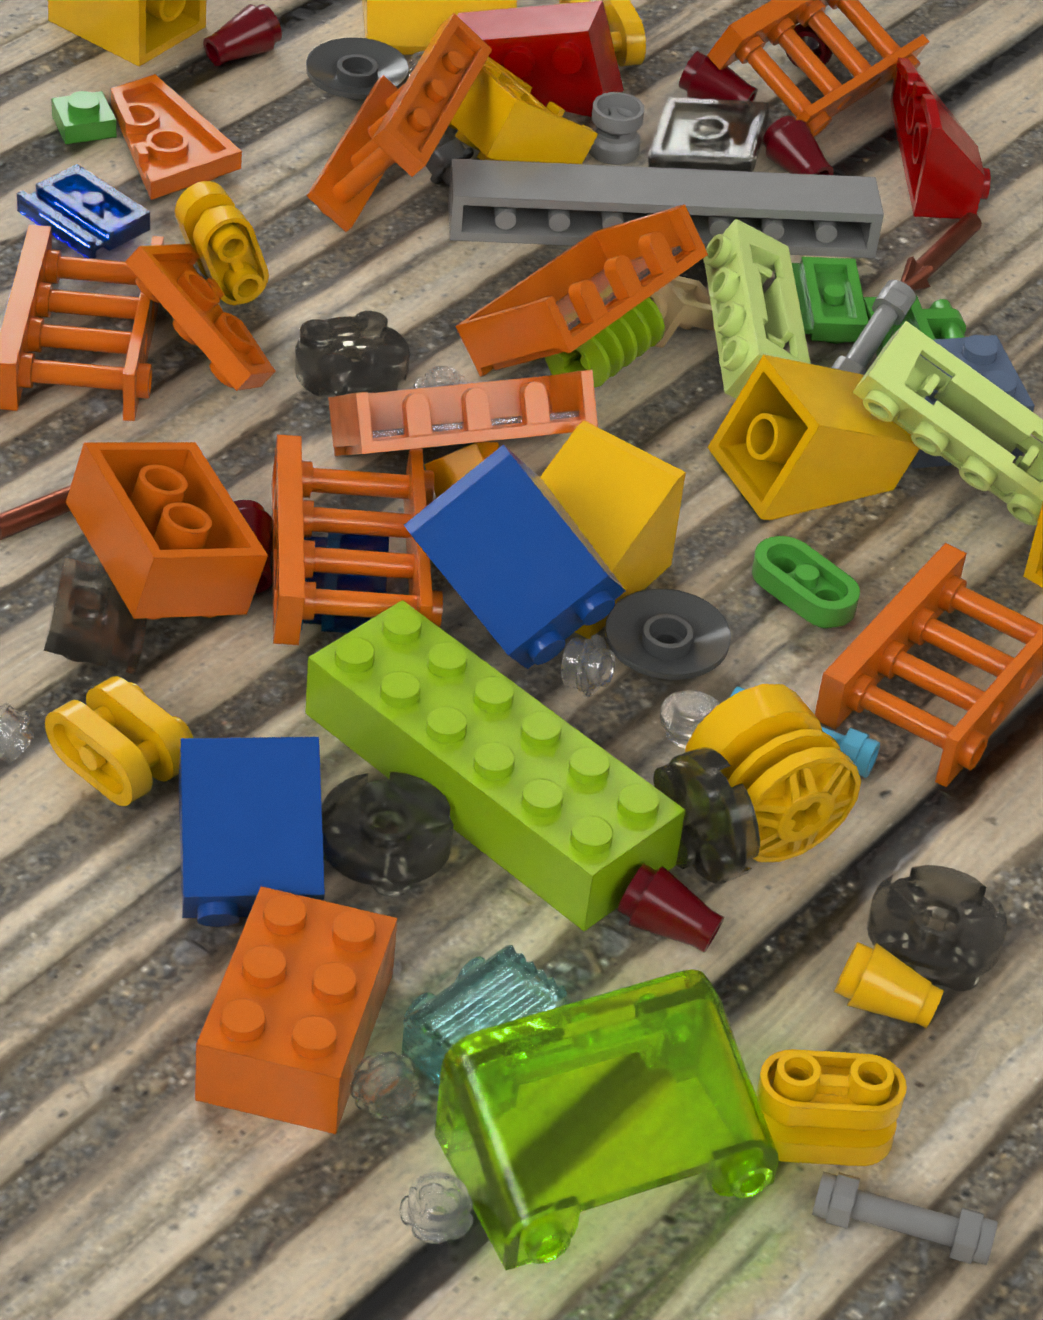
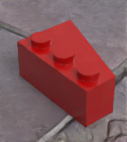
(555, 49)

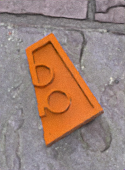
(170, 138)
(170, 278)

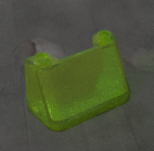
(599, 1109)

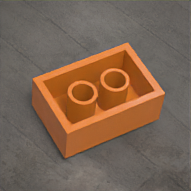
(165, 529)
(295, 1010)

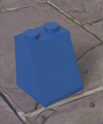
(516, 558)
(248, 823)

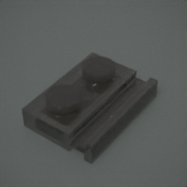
(92, 619)

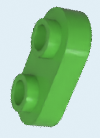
(805, 581)

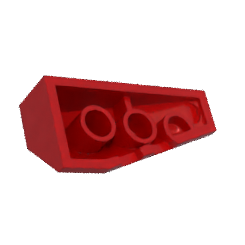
(936, 151)

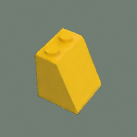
(130, 27)
(807, 440)
(621, 504)

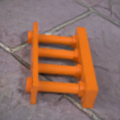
(776, 23)
(400, 123)
(34, 298)
(298, 558)
(913, 620)

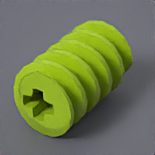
(615, 345)

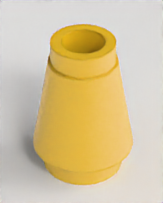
(887, 986)

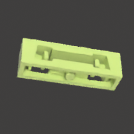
(744, 315)
(897, 391)

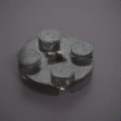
(329, 345)
(718, 820)
(381, 859)
(971, 924)

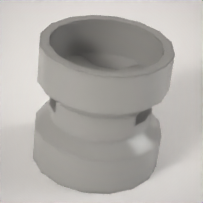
(616, 121)

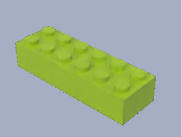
(510, 767)

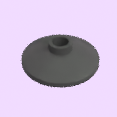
(354, 65)
(667, 634)

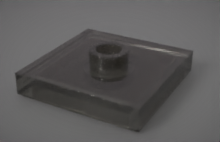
(709, 134)

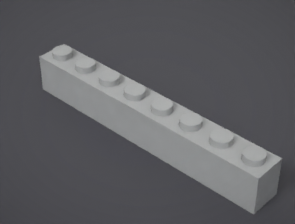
(573, 200)

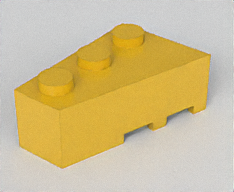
(512, 125)

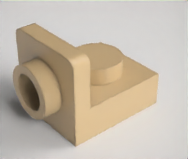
(683, 304)

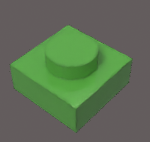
(83, 117)

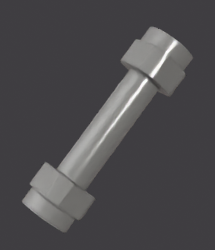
(889, 310)
(968, 1236)

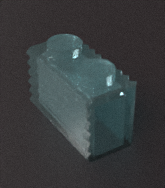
(480, 998)

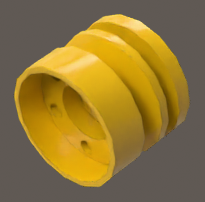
(787, 765)

